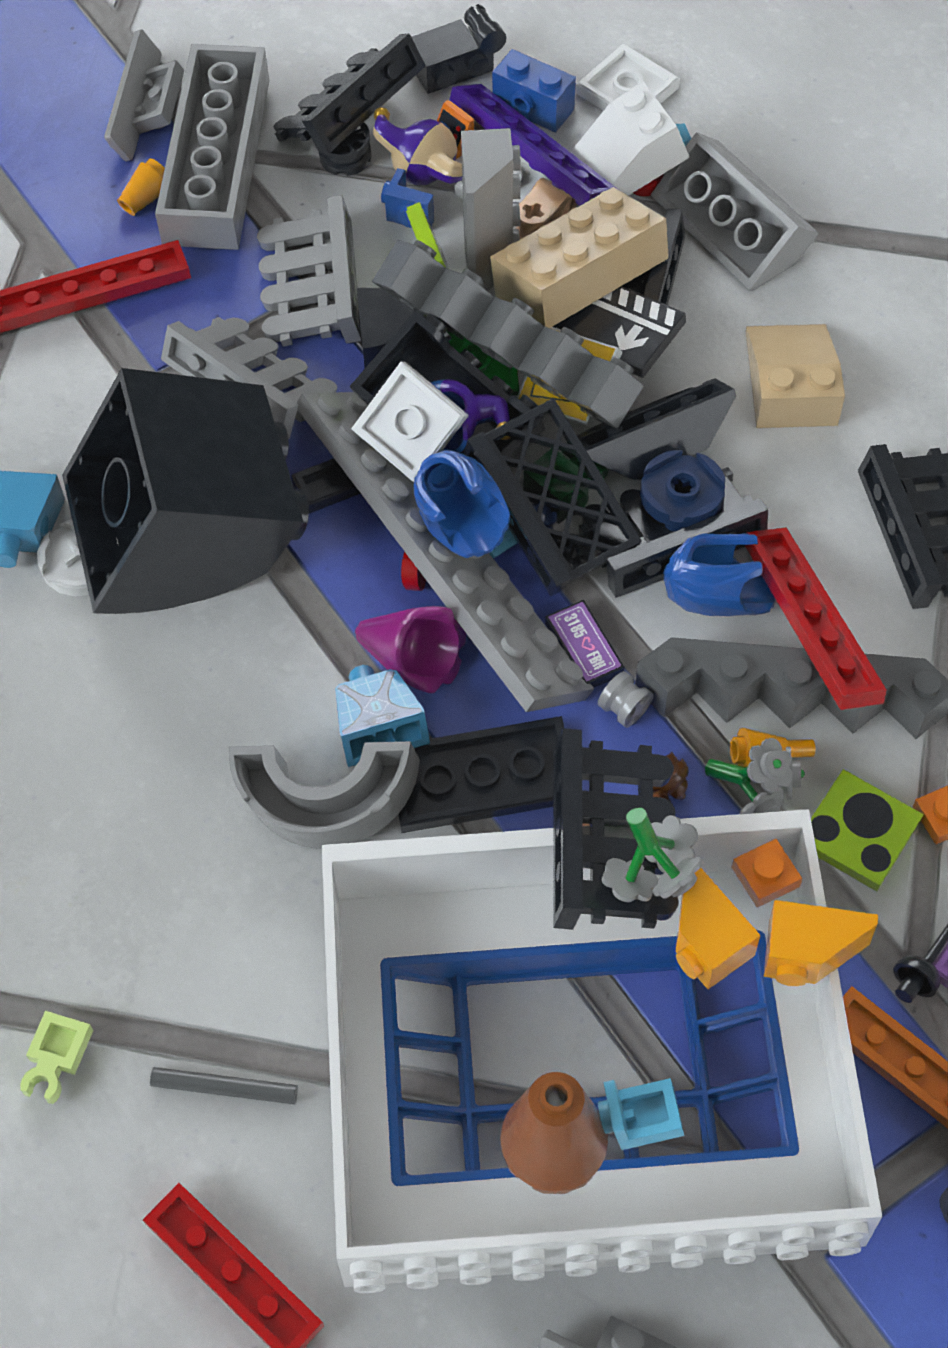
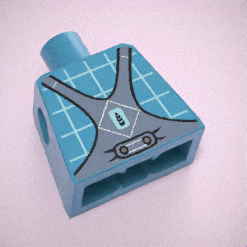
(377, 710)

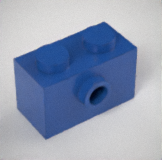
(535, 89)

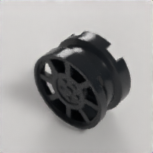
(350, 154)

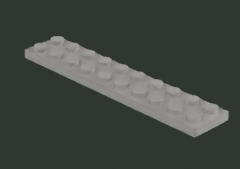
(473, 587)

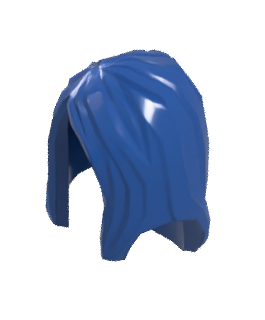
(461, 503)
(711, 582)

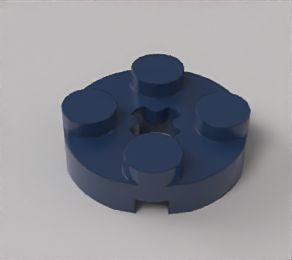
(681, 509)

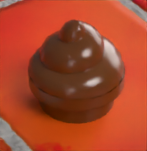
(678, 783)

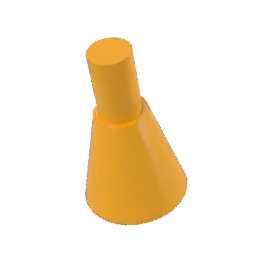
(748, 738)

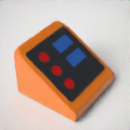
(455, 120)

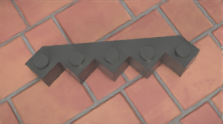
(509, 332)
(786, 681)

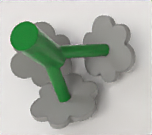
(770, 768)
(663, 843)

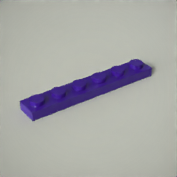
(536, 146)

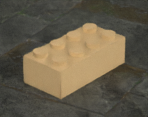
(581, 256)

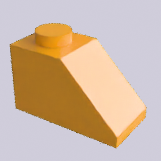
(712, 933)
(813, 941)

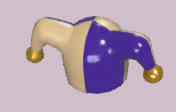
(422, 149)

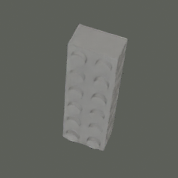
(213, 147)

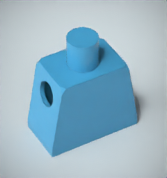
(27, 512)

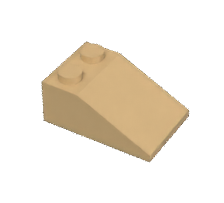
(794, 376)

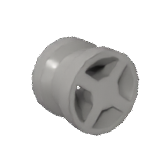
(625, 699)

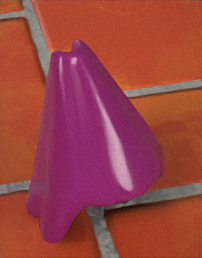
(417, 644)

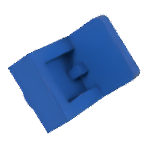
(399, 197)

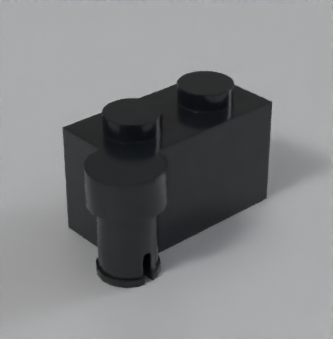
(459, 52)

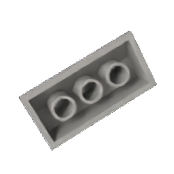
(489, 197)
(734, 213)

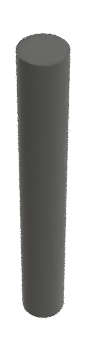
(223, 1085)

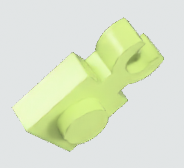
(55, 1048)

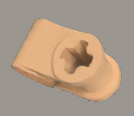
(543, 206)

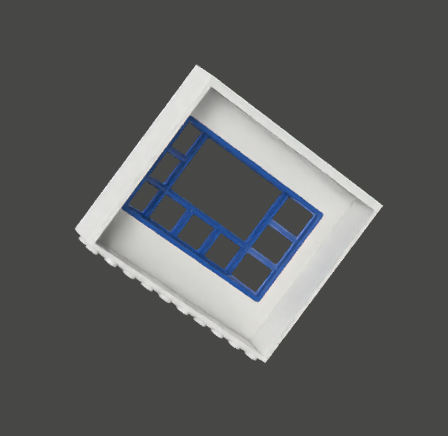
(482, 915)

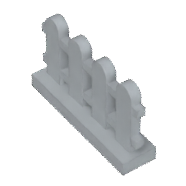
(319, 289)
(202, 356)

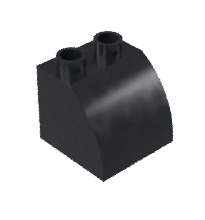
(187, 486)

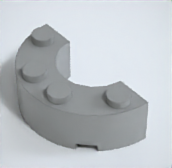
(332, 813)

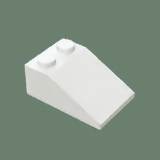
(632, 141)

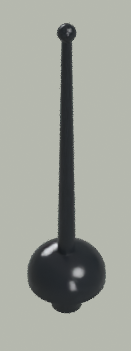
(918, 974)

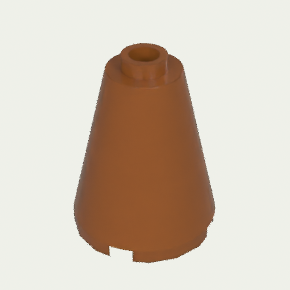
(554, 1135)

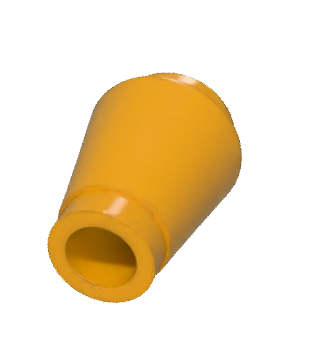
(142, 187)

